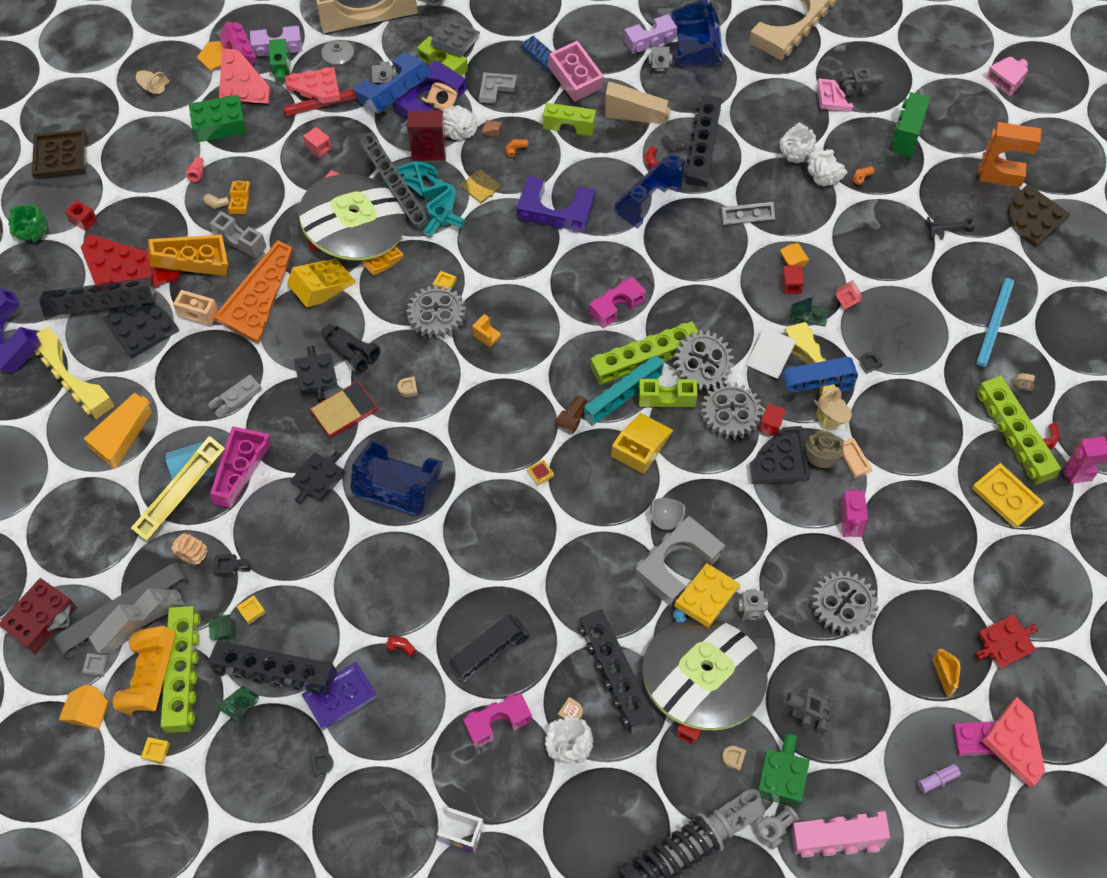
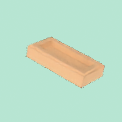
(855, 459)

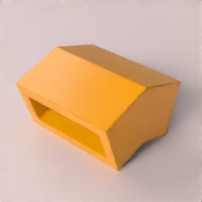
(794, 255)

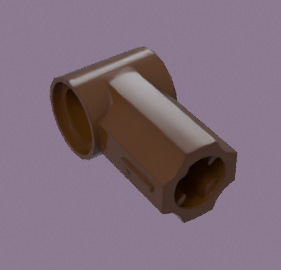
(570, 418)

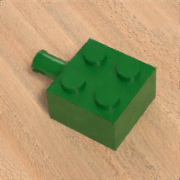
(783, 774)

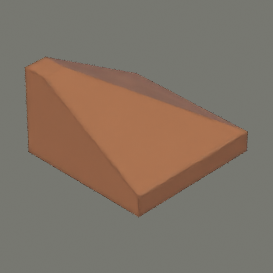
(491, 128)

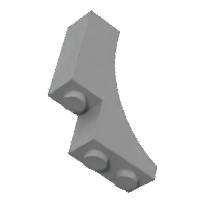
(131, 618)

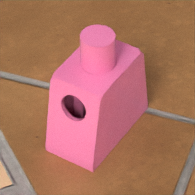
(1008, 74)

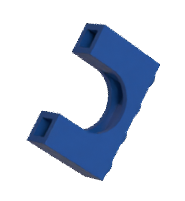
(410, 73)

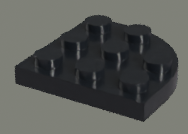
(140, 327)

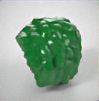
(27, 223)

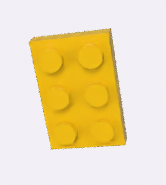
(1007, 495)
(707, 595)

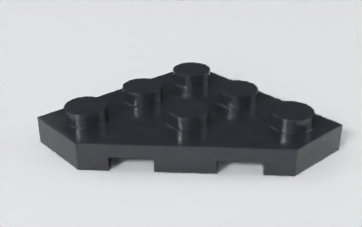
(782, 459)

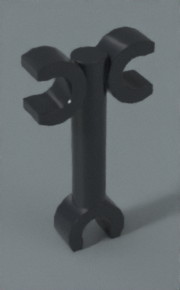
(938, 229)

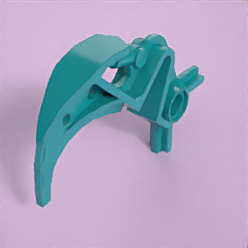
(442, 193)

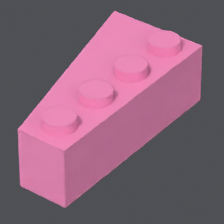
(840, 835)

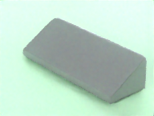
(747, 213)

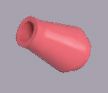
(195, 170)

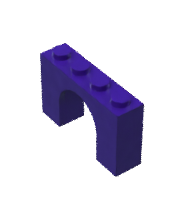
(439, 74)
(571, 218)
(21, 344)

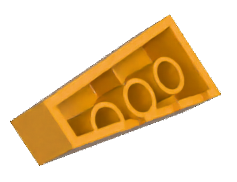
(190, 254)

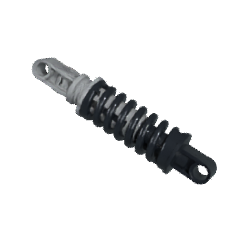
(698, 837)

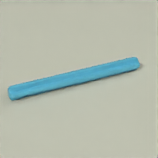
(995, 322)

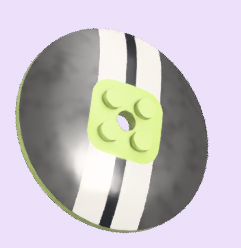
(347, 234)
(702, 697)

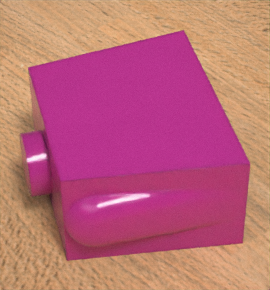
(853, 513)

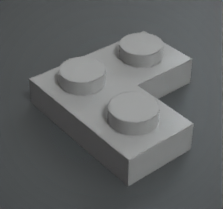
(493, 83)

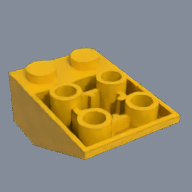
(319, 281)
(640, 443)

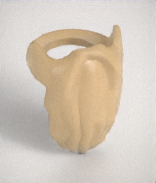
(152, 82)
(834, 406)

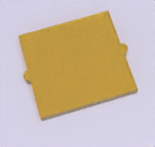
(480, 186)

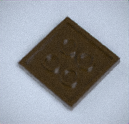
(59, 153)

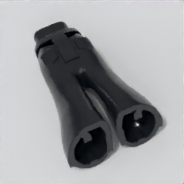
(343, 341)

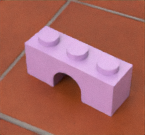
(638, 39)
(260, 40)

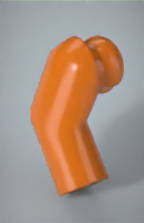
(514, 144)
(860, 174)

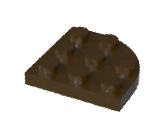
(1035, 215)

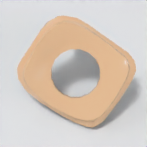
(435, 89)

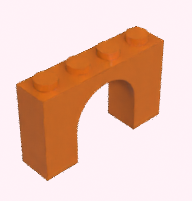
(1003, 139)

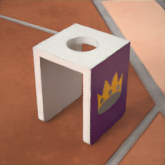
(467, 819)

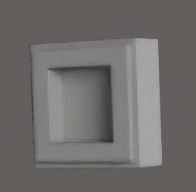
(95, 665)

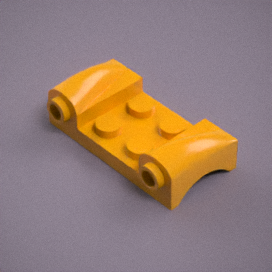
(154, 651)

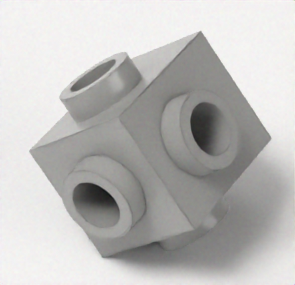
(653, 58)
(377, 73)
(752, 604)

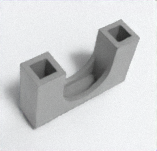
(686, 536)

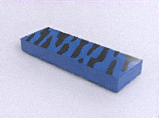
(538, 51)

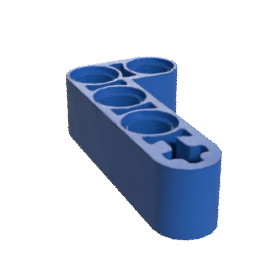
(821, 374)

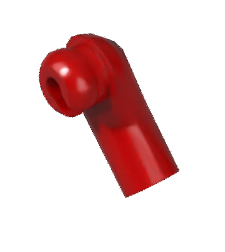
(649, 157)
(1054, 436)
(400, 642)

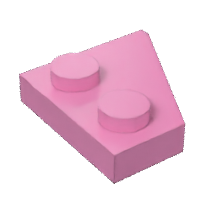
(831, 96)

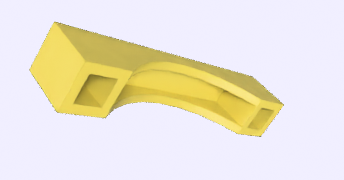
(809, 352)
(92, 396)
(178, 488)

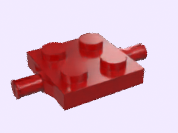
(1006, 642)

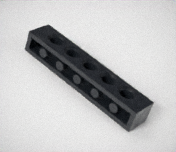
(704, 140)
(97, 296)
(597, 623)
(264, 660)

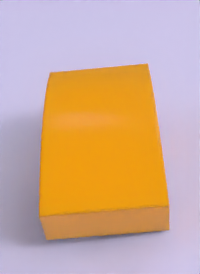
(239, 197)
(383, 262)

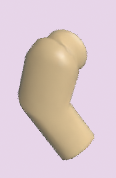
(214, 202)

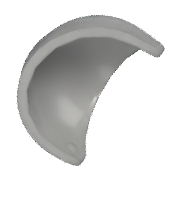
(667, 512)

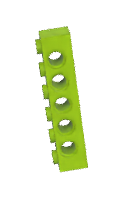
(606, 373)
(1027, 434)
(181, 721)

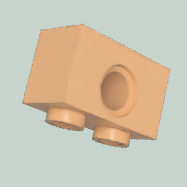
(195, 307)

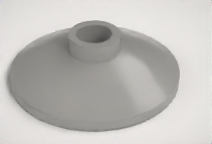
(337, 52)

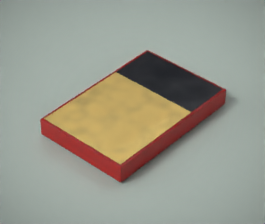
(344, 409)

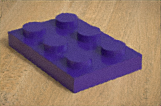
(348, 694)

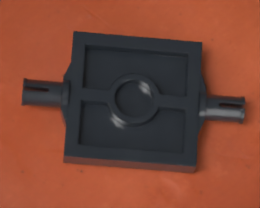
(316, 373)
(317, 477)

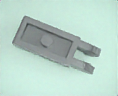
(235, 396)

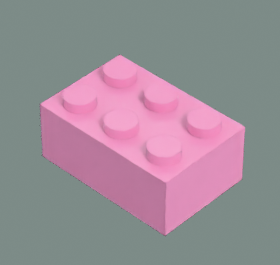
(575, 71)

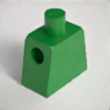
(279, 64)

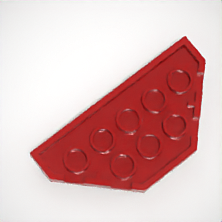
(118, 262)

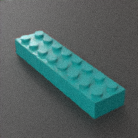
(622, 391)

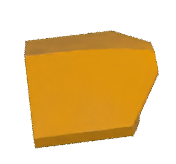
(211, 55)
(948, 670)
(85, 707)

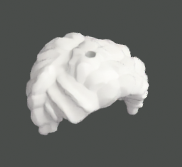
(458, 118)
(798, 143)
(825, 168)
(569, 740)

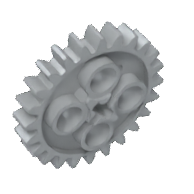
(436, 311)
(708, 344)
(729, 396)
(860, 614)

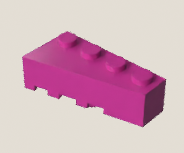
(239, 461)

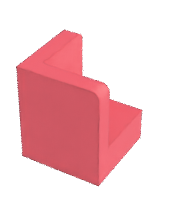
(317, 142)
(848, 294)

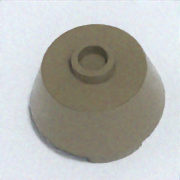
(823, 449)

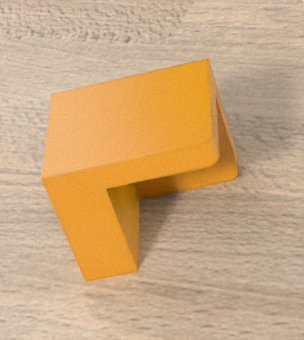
(484, 332)

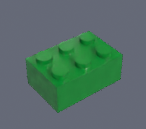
(217, 118)
(910, 124)

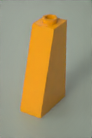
(119, 430)

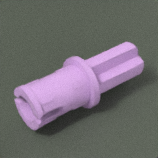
(939, 778)

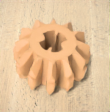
(189, 549)

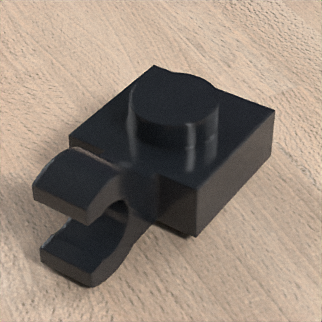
(227, 565)

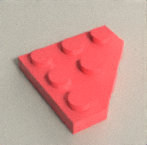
(242, 79)
(317, 84)
(1017, 742)

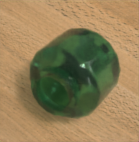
(222, 628)

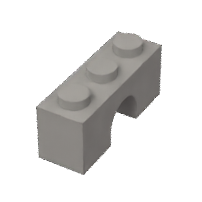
(247, 241)

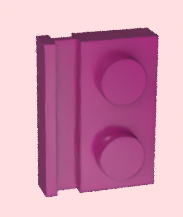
(970, 737)

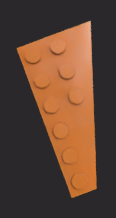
(253, 300)

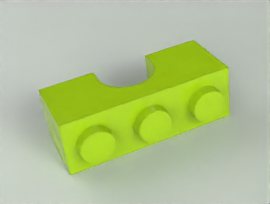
(430, 54)
(581, 118)
(654, 395)

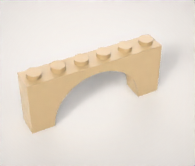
(336, 16)
(782, 39)

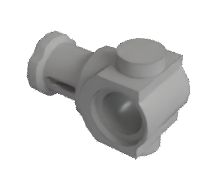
(776, 825)

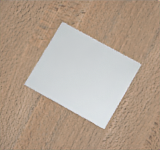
(771, 352)

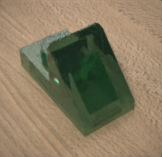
(806, 312)
(238, 703)

